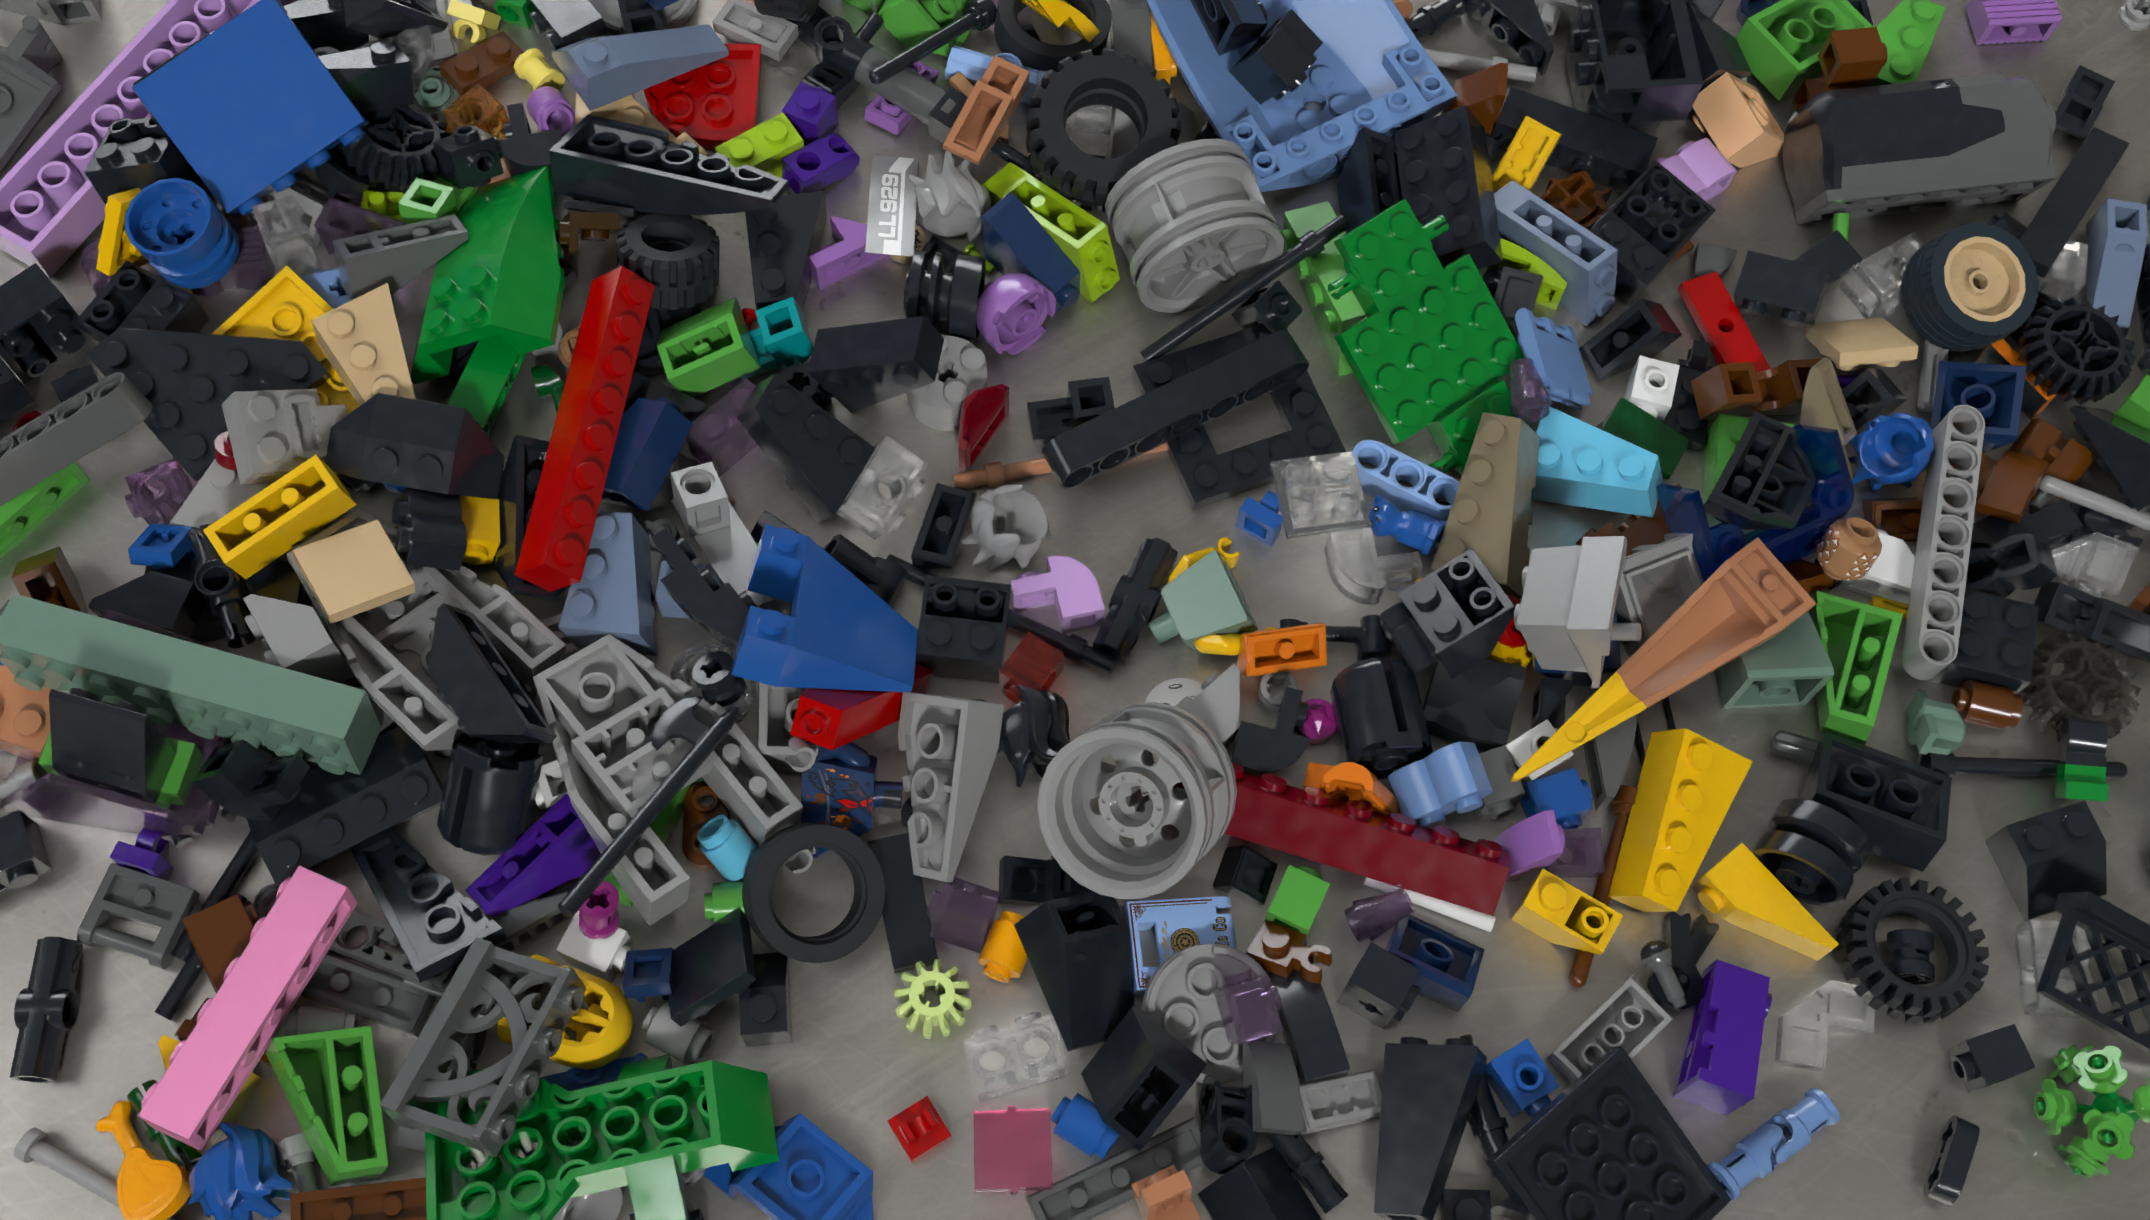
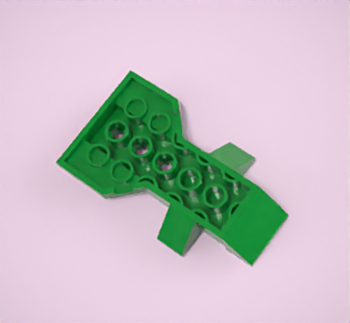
(632, 1134)

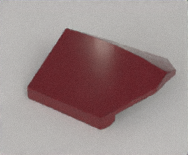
(979, 421)

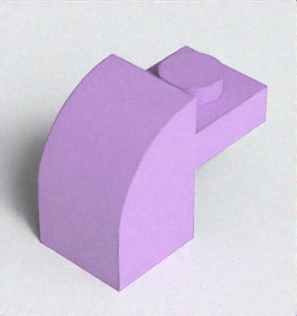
(1065, 585)

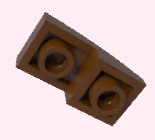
(2012, 486)

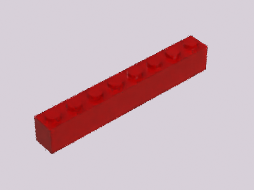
(585, 431)

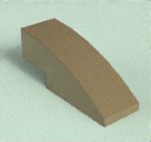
(1825, 404)

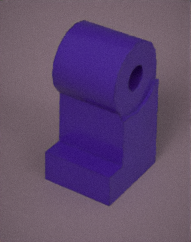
(819, 164)

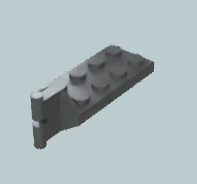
(25, 84)

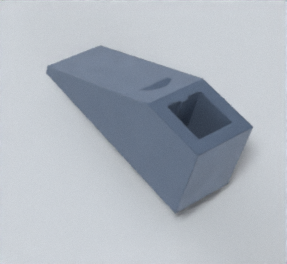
(2115, 257)

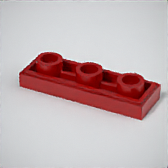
(1721, 321)

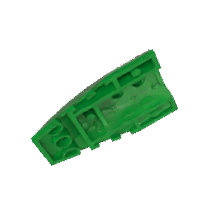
(498, 279)

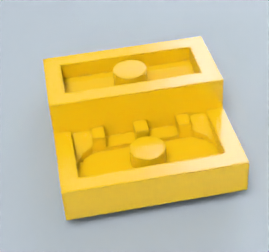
(1060, 13)

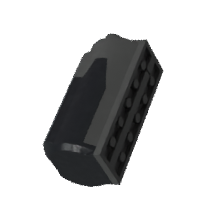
(1918, 147)

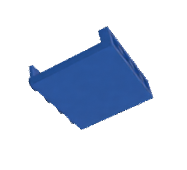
(251, 107)

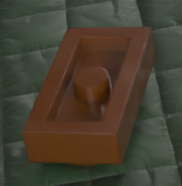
(481, 63)

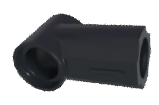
(875, 572)

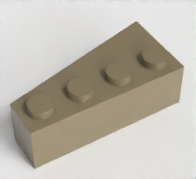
(1495, 501)

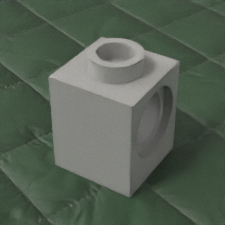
(700, 499)

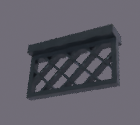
(2119, 930)

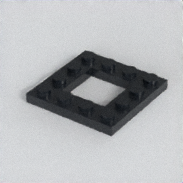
(1218, 477)

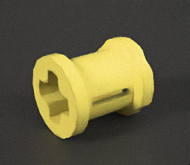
(534, 68)

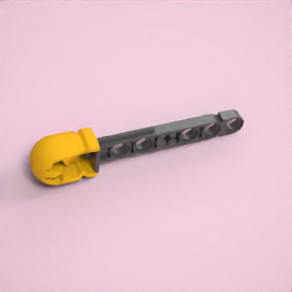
(600, 1029)

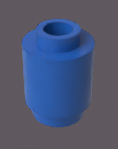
(1083, 1127)

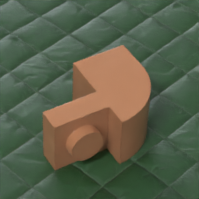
(1165, 1196)

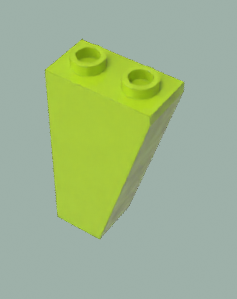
(1072, 228)

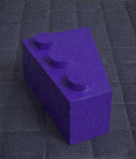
(1724, 1039)

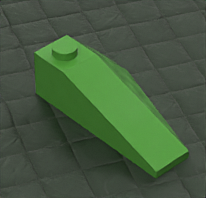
(917, 19)

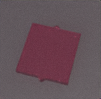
(1012, 1150)

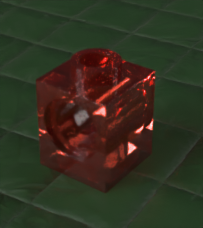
(1030, 665)

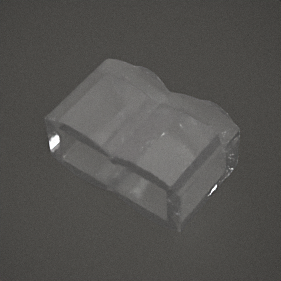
(2032, 946)

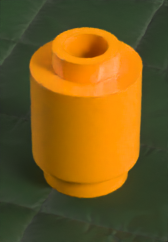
(1003, 951)

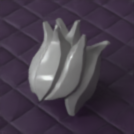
(951, 199)
(1007, 526)

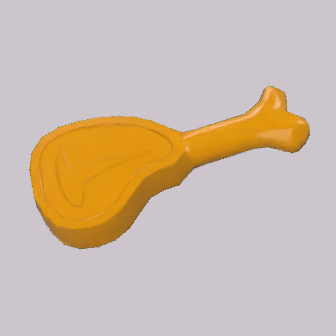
(144, 1185)

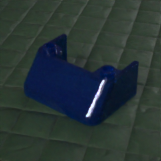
(1830, 502)

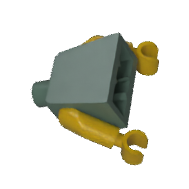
(1205, 603)

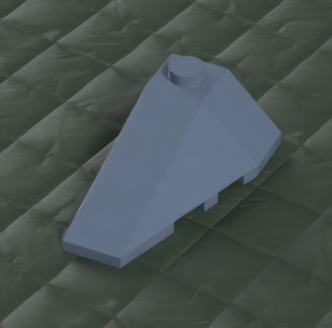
(624, 64)

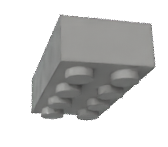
(1624, 1020)

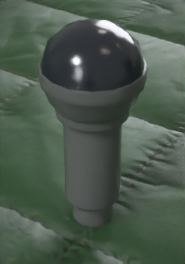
(1658, 958)

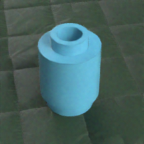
(726, 846)

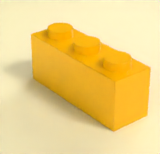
(279, 517)

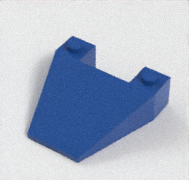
(836, 627)

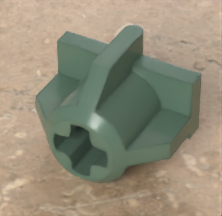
(1934, 725)

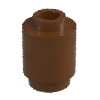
(1988, 704)

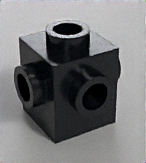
(469, 157)

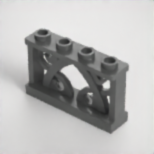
(507, 1082)

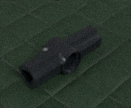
(1135, 599)
(46, 1010)

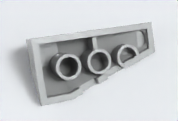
(949, 761)

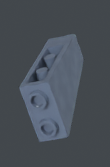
(1569, 248)

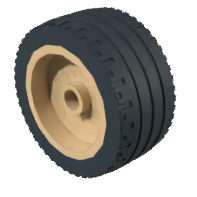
(1969, 287)

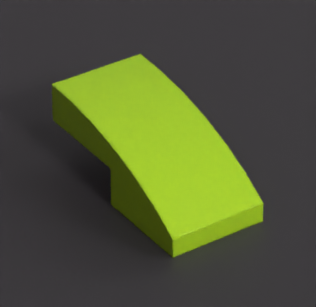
(1521, 259)

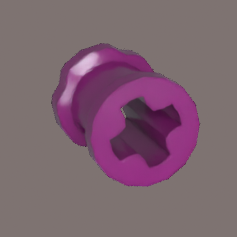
(599, 913)

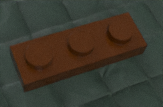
(363, 1202)

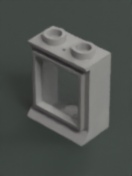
(1656, 584)

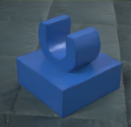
(1261, 518)

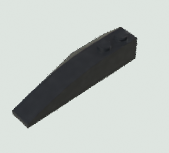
(647, 172)

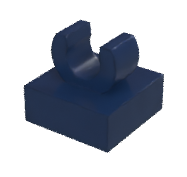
(649, 973)

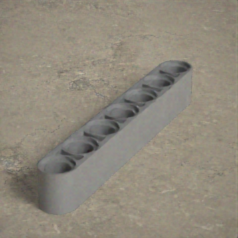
(1935, 556)

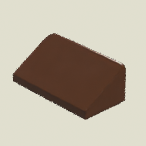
(1895, 516)

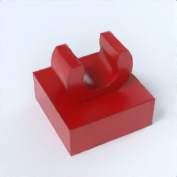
(919, 1129)

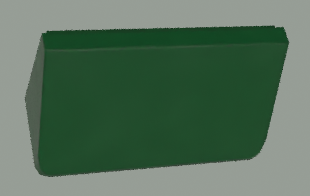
(1647, 432)

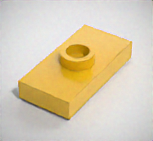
(1526, 154)

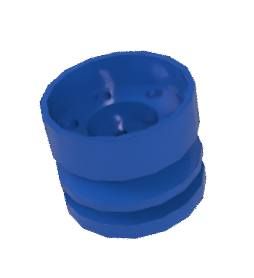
(182, 233)

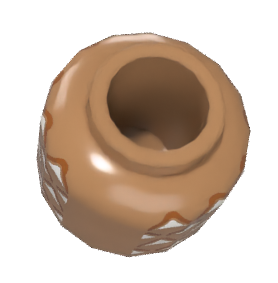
(1849, 549)

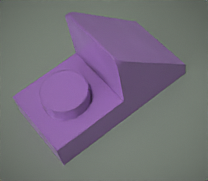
(845, 257)

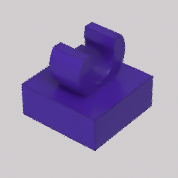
(145, 855)

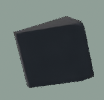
(1245, 874)

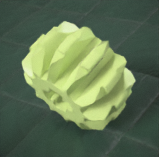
(915, 995)

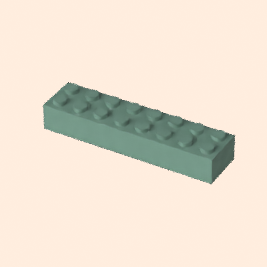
(189, 684)

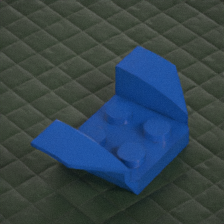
(808, 1183)

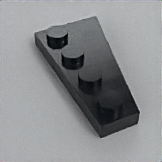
(422, 905)

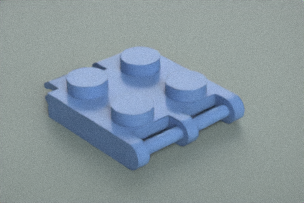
(1555, 357)

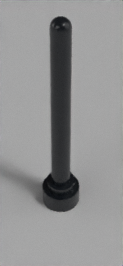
(977, 16)
(1954, 765)

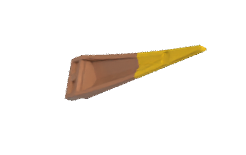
(1724, 618)

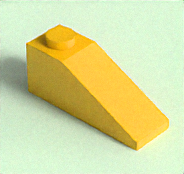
(1755, 900)

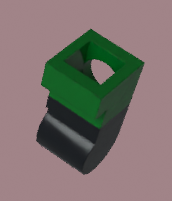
(2082, 760)

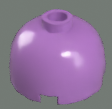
(1013, 312)

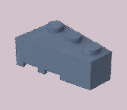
(613, 587)

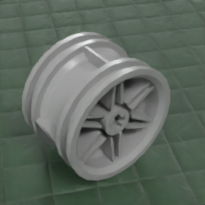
(1192, 224)
(1091, 843)

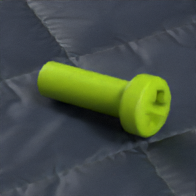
(970, 250)

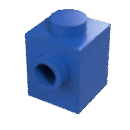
(1562, 793)
(1521, 1080)

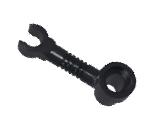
(1368, 638)

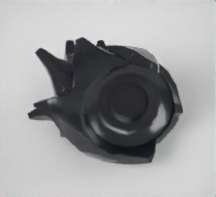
(1034, 731)

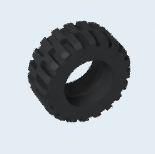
(1089, 82)

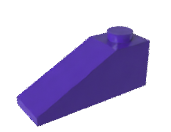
(540, 860)

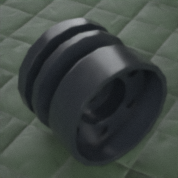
(946, 294)

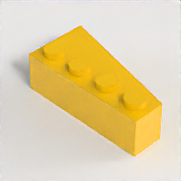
(1675, 816)

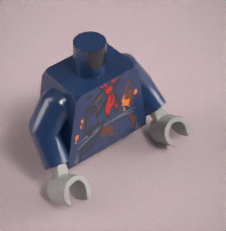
(839, 791)

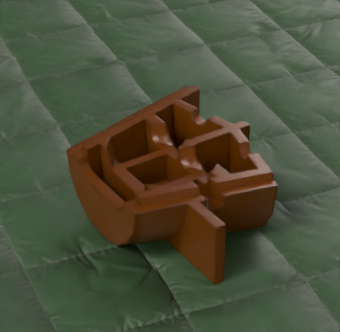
(1577, 198)

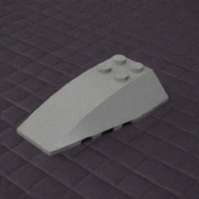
(394, 641)

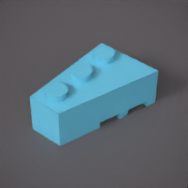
(1593, 468)

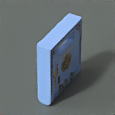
(1177, 926)

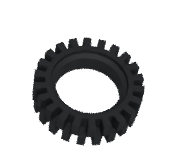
(1917, 1002)

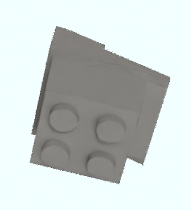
(1572, 605)

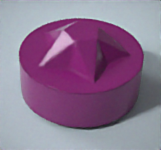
(1319, 722)

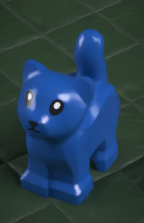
(1407, 527)

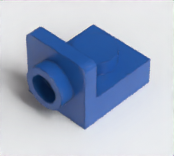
(161, 546)

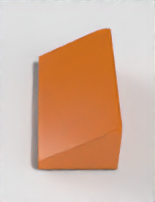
(1282, 649)

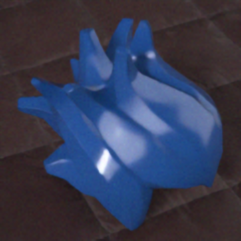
(1892, 450)
(239, 1176)

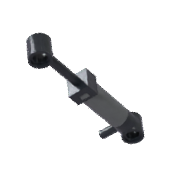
(906, 89)

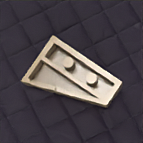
(366, 346)

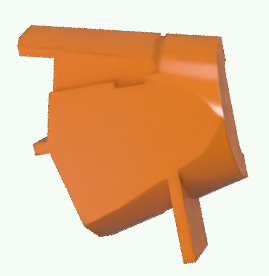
(1351, 782)

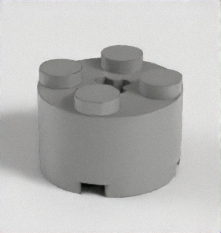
(959, 374)

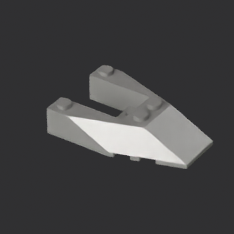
(603, 719)

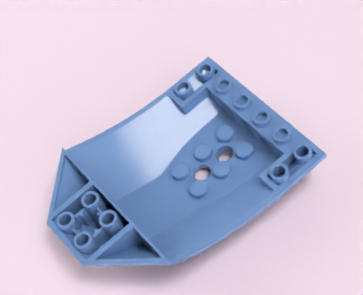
(1365, 76)

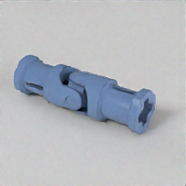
(1774, 1142)

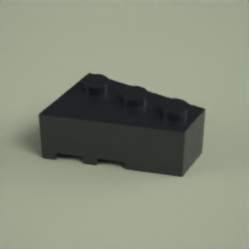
(875, 360)

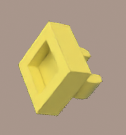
(473, 18)

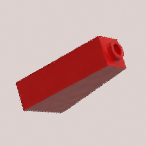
(841, 716)

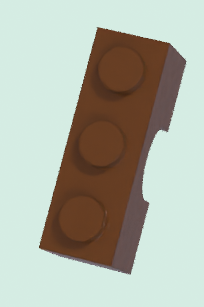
(1847, 61)
(1742, 391)

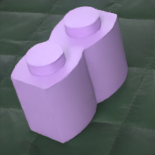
(1700, 168)

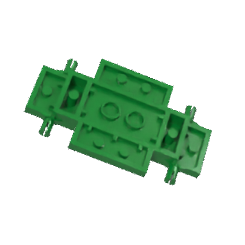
(1427, 334)

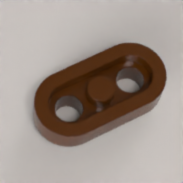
(694, 819)

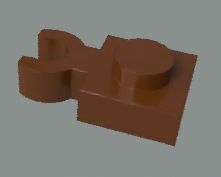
(1284, 949)

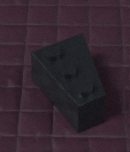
(781, 246)
(806, 444)

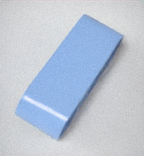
(1394, 466)

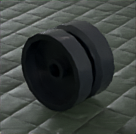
(1813, 851)

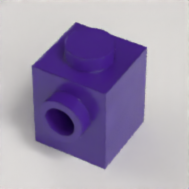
(812, 112)

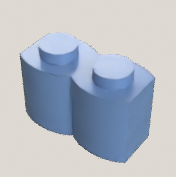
(1441, 784)

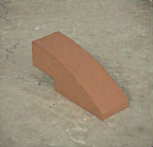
(987, 110)

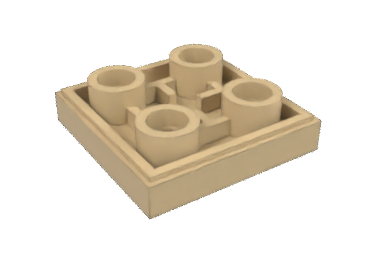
(1861, 343)
(354, 571)

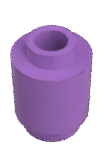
(550, 110)

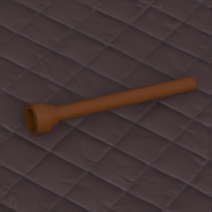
(1622, 806)

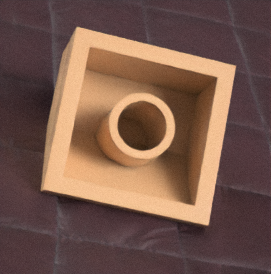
(1738, 121)

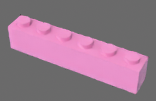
(248, 1008)

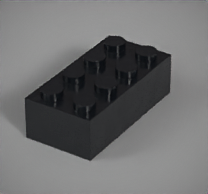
(1449, 175)

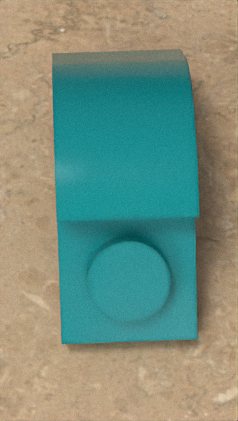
(780, 336)

